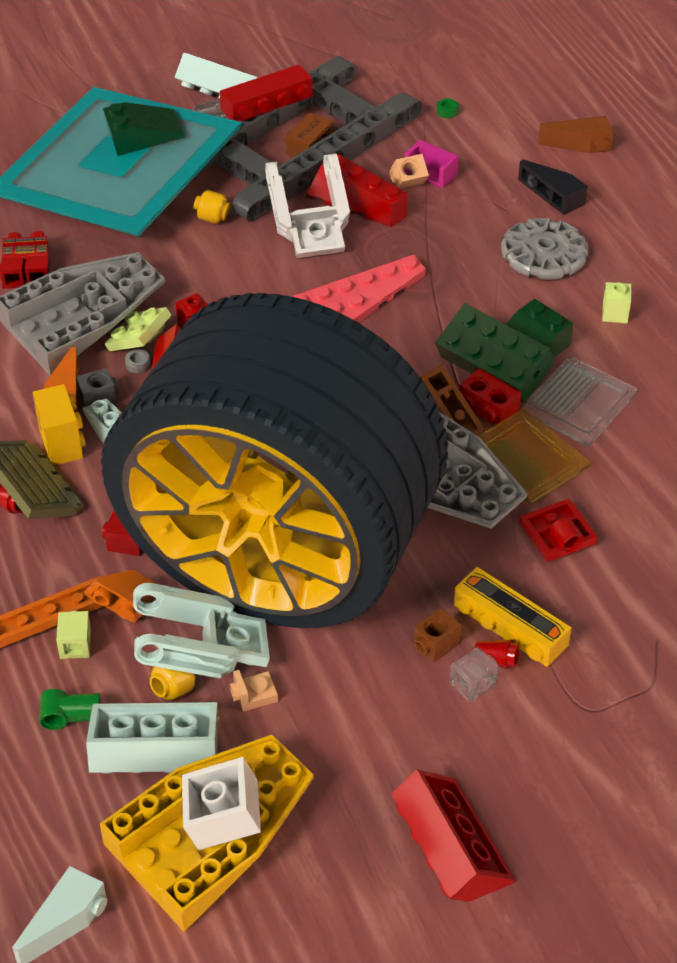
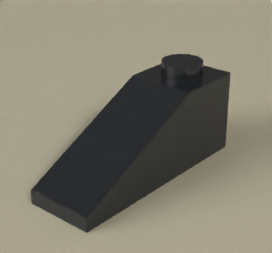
(554, 186)

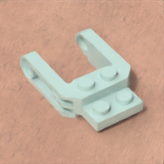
(225, 634)

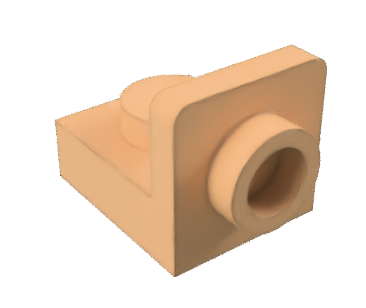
(253, 690)

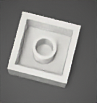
(220, 803)

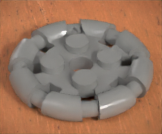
(527, 257)

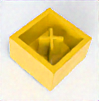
(59, 424)

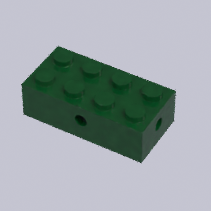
(485, 343)

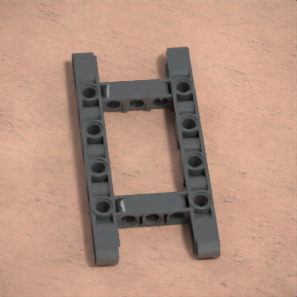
(363, 129)

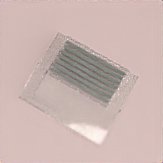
(579, 400)

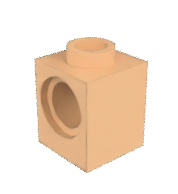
(417, 167)

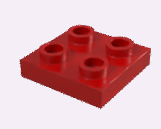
(558, 530)

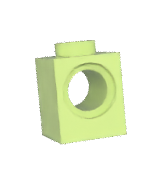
(616, 302)
(73, 634)

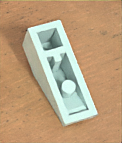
(63, 914)

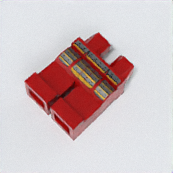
(23, 257)

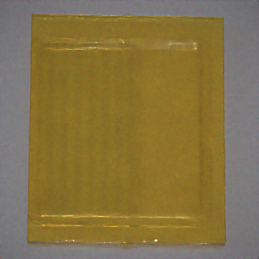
(533, 454)

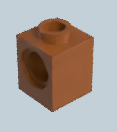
(437, 635)

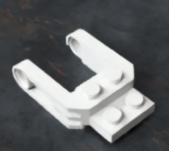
(312, 229)

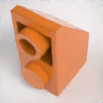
(116, 593)

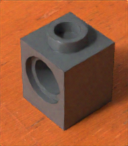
(96, 387)

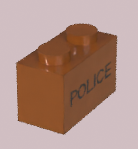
(307, 133)

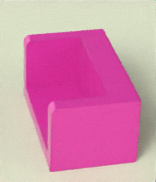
(440, 164)

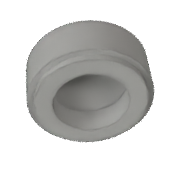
(138, 361)

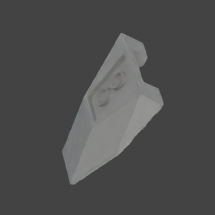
(76, 305)
(474, 481)

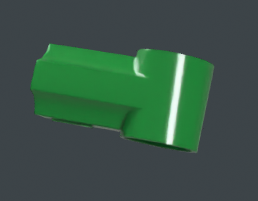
(59, 708)

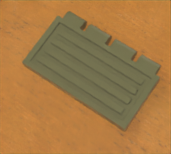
(35, 482)

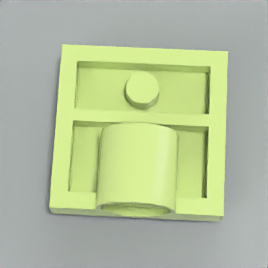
(138, 329)

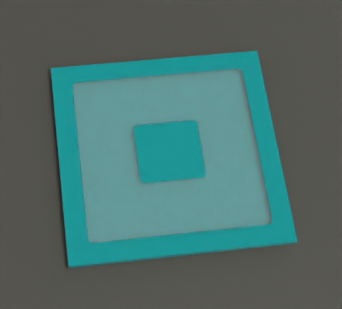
(81, 176)

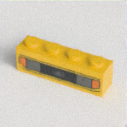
(512, 616)

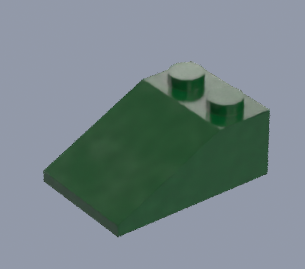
(141, 126)
(543, 326)

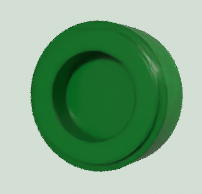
(447, 108)

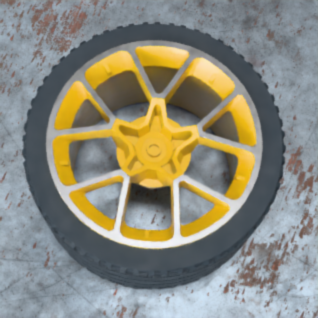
(317, 400)

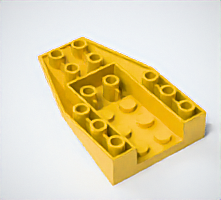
(161, 856)

